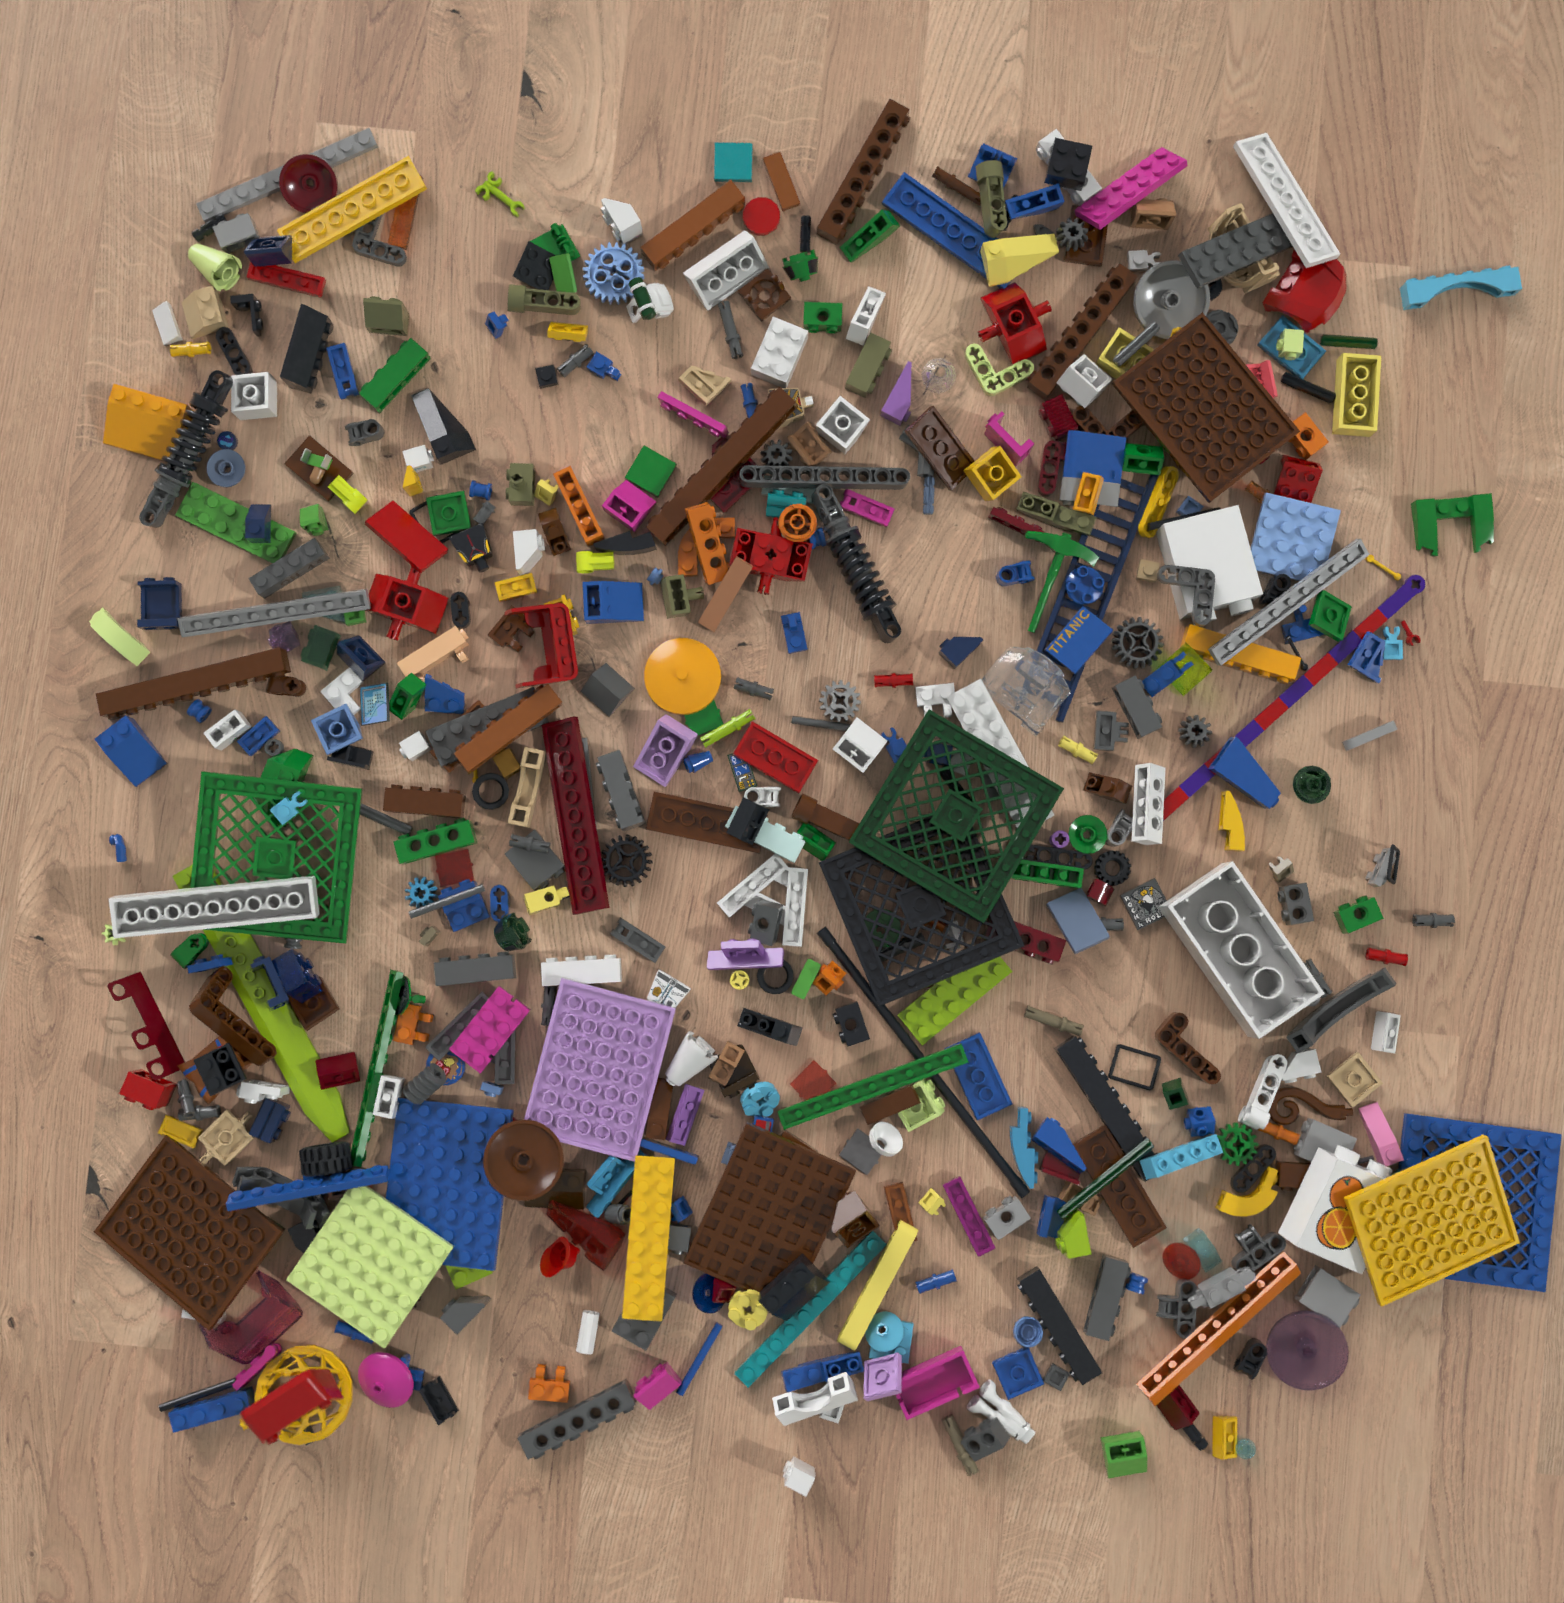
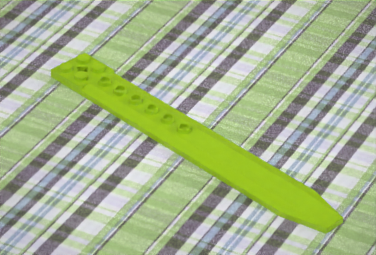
(280, 1027)

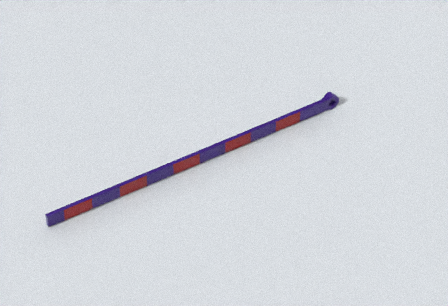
(1299, 688)

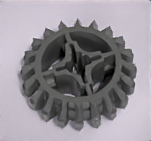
(1126, 654)

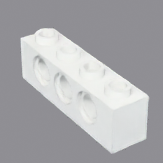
(1090, 187)
(1148, 804)

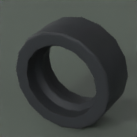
(494, 805)
(776, 990)

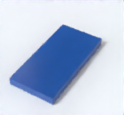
(981, 1079)

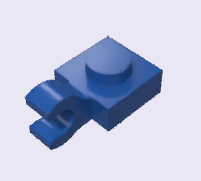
(601, 367)

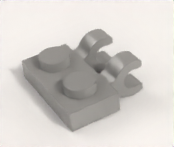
(1379, 874)

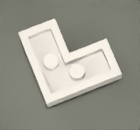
(339, 689)

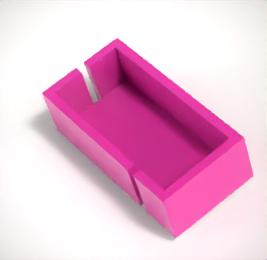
(489, 1029)
(935, 1382)

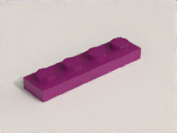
(969, 1216)

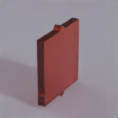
(454, 867)
(812, 1081)

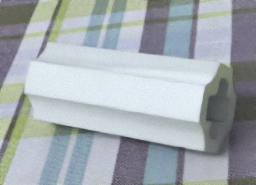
(587, 1332)

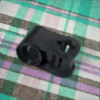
(1272, 591)
(1249, 1359)

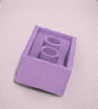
(665, 750)

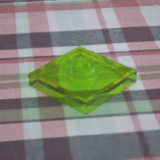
(1192, 675)

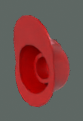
(558, 1256)

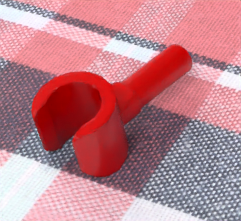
(1409, 634)

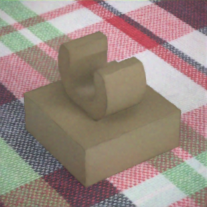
(1282, 870)

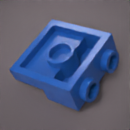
(466, 911)

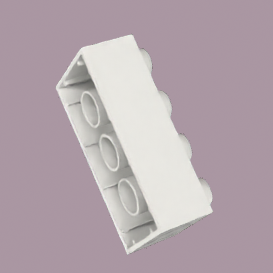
(1241, 950)

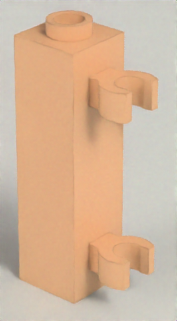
(435, 652)

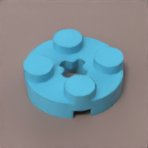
(764, 1107)

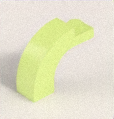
(118, 637)

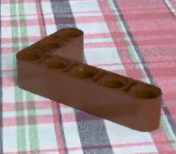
(1091, 421)
(226, 1023)

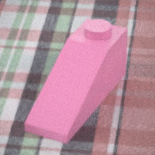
(1380, 1135)

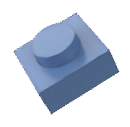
(491, 1089)

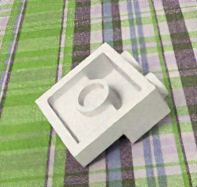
(256, 1090)

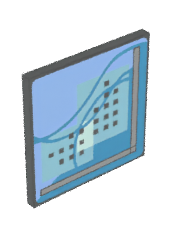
(374, 704)

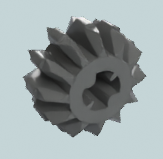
(1072, 227)
(770, 451)
(1199, 726)

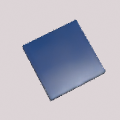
(1017, 1372)

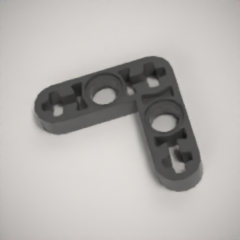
(368, 239)
(1196, 581)

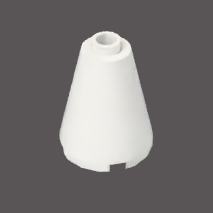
(689, 1059)

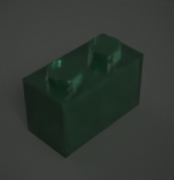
(320, 647)

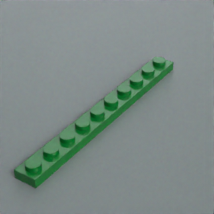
(378, 1060)
(872, 1086)

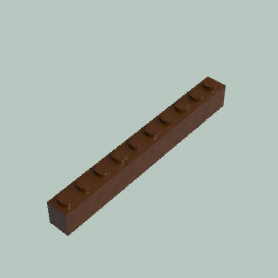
(723, 465)
(193, 682)

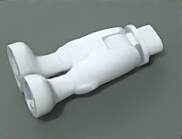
(1006, 1414)

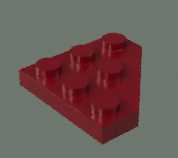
(732, 490)

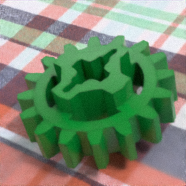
(1237, 1151)

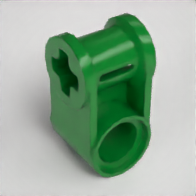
(188, 952)

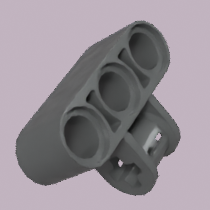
(1250, 1242)
(1171, 1306)

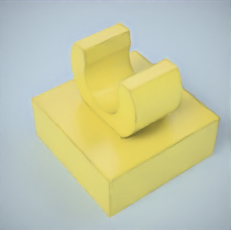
(545, 491)
(932, 1201)

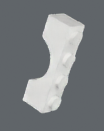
(796, 1407)

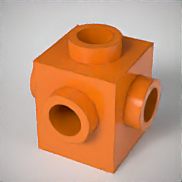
(829, 977)

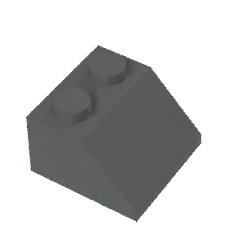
(462, 1311)

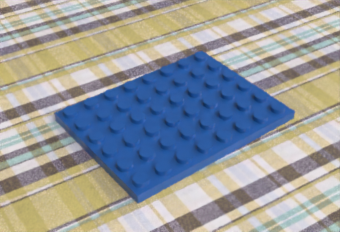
(442, 1178)

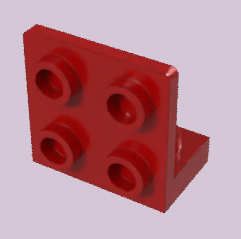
(1298, 478)

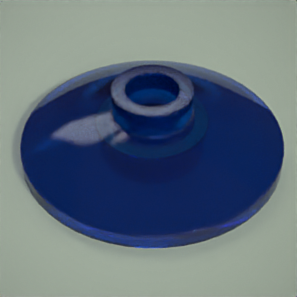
(702, 1301)

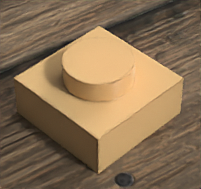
(1147, 570)

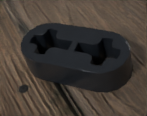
(465, 609)

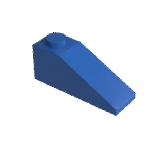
(1035, 202)
(1056, 1142)

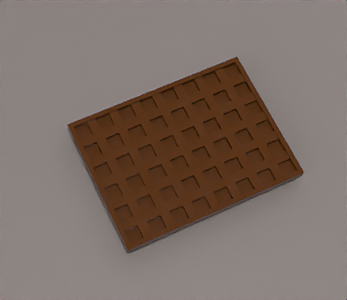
(767, 1210)

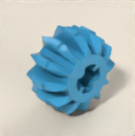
(423, 885)

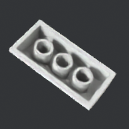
(726, 270)

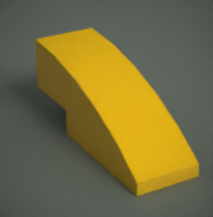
(1231, 822)

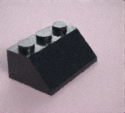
(793, 1288)

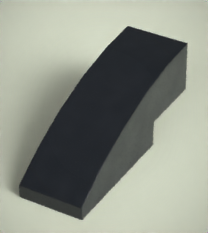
(626, 545)

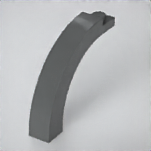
(1337, 1007)

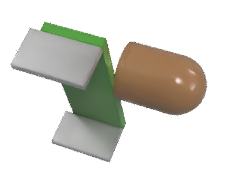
(319, 464)

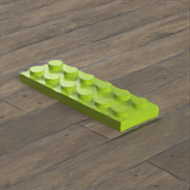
(950, 998)

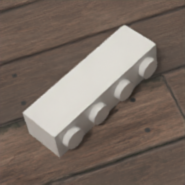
(583, 971)

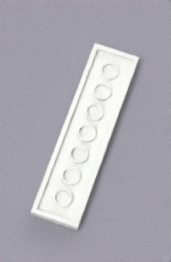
(1286, 200)
(982, 719)

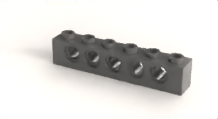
(535, 1449)

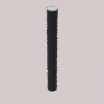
(1157, 524)
(196, 1395)

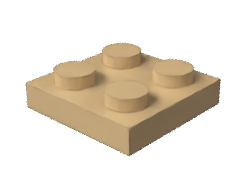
(1354, 1079)

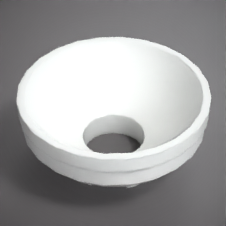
(889, 1136)

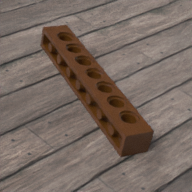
(892, 113)
(1124, 280)

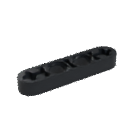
(1054, 856)

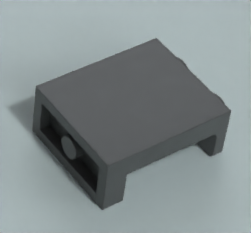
(535, 866)

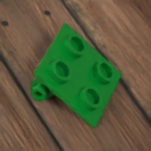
(557, 242)

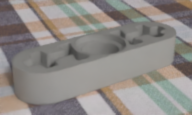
(1369, 735)

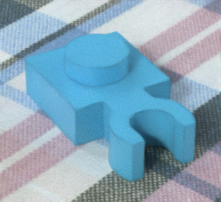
(1393, 647)
(287, 809)

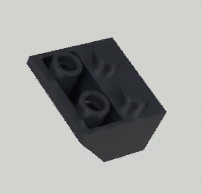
(220, 1069)

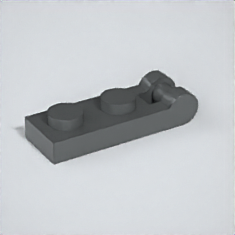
(638, 940)

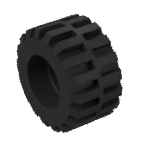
(325, 1159)

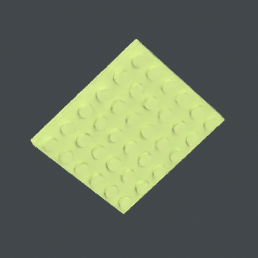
(370, 1263)

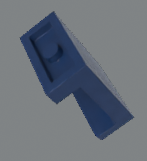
(160, 604)
(281, 997)

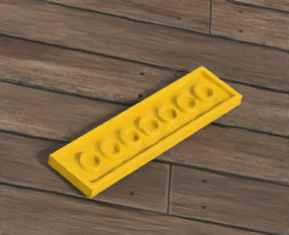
(353, 208)
(648, 1238)

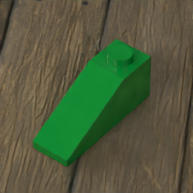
(870, 235)

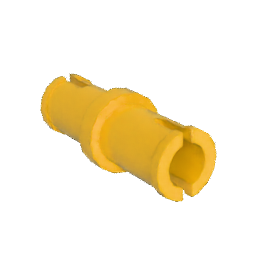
(190, 349)

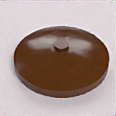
(523, 1160)

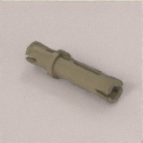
(1054, 1021)
(956, 1437)

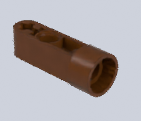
(809, 811)

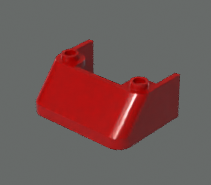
(557, 642)
(290, 1402)

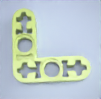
(991, 376)

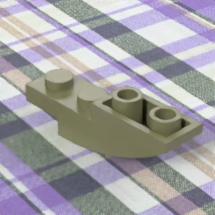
(1055, 514)

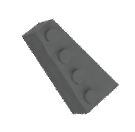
(621, 791)

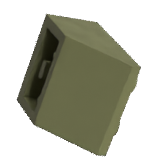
(385, 316)

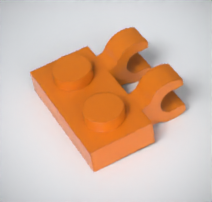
(407, 1025)
(549, 1389)

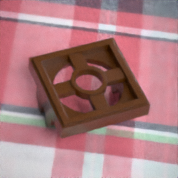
(763, 313)

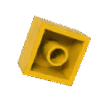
(992, 473)

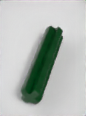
(1348, 341)

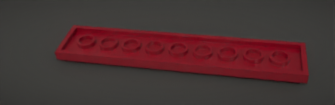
(575, 816)

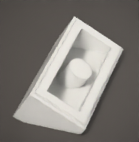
(166, 323)
(1385, 1032)

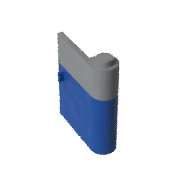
(1095, 455)

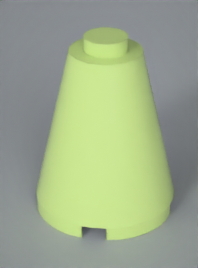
(216, 266)

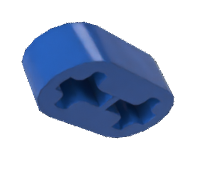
(494, 904)

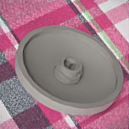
(1169, 298)

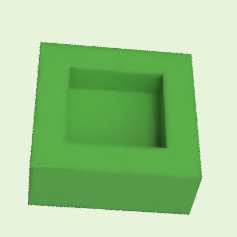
(355, 617)

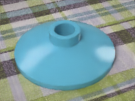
(890, 1338)

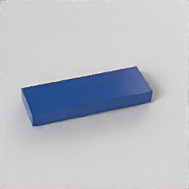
(669, 1150)

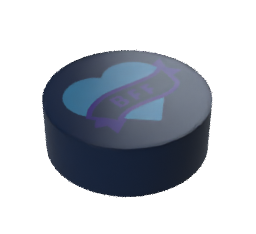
(227, 440)

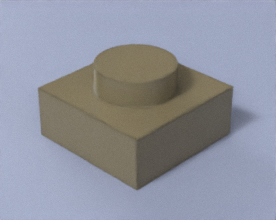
(428, 935)

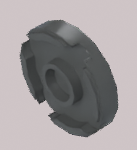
(1225, 324)

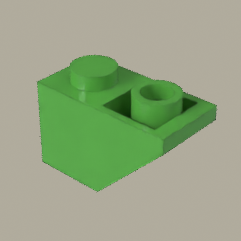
(313, 520)

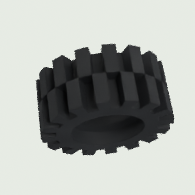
(1116, 856)

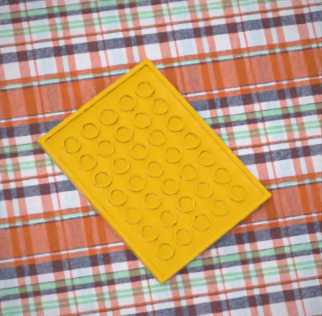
(1432, 1220)

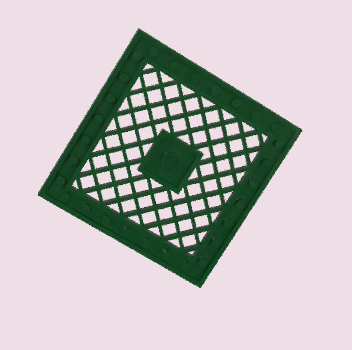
(956, 815)

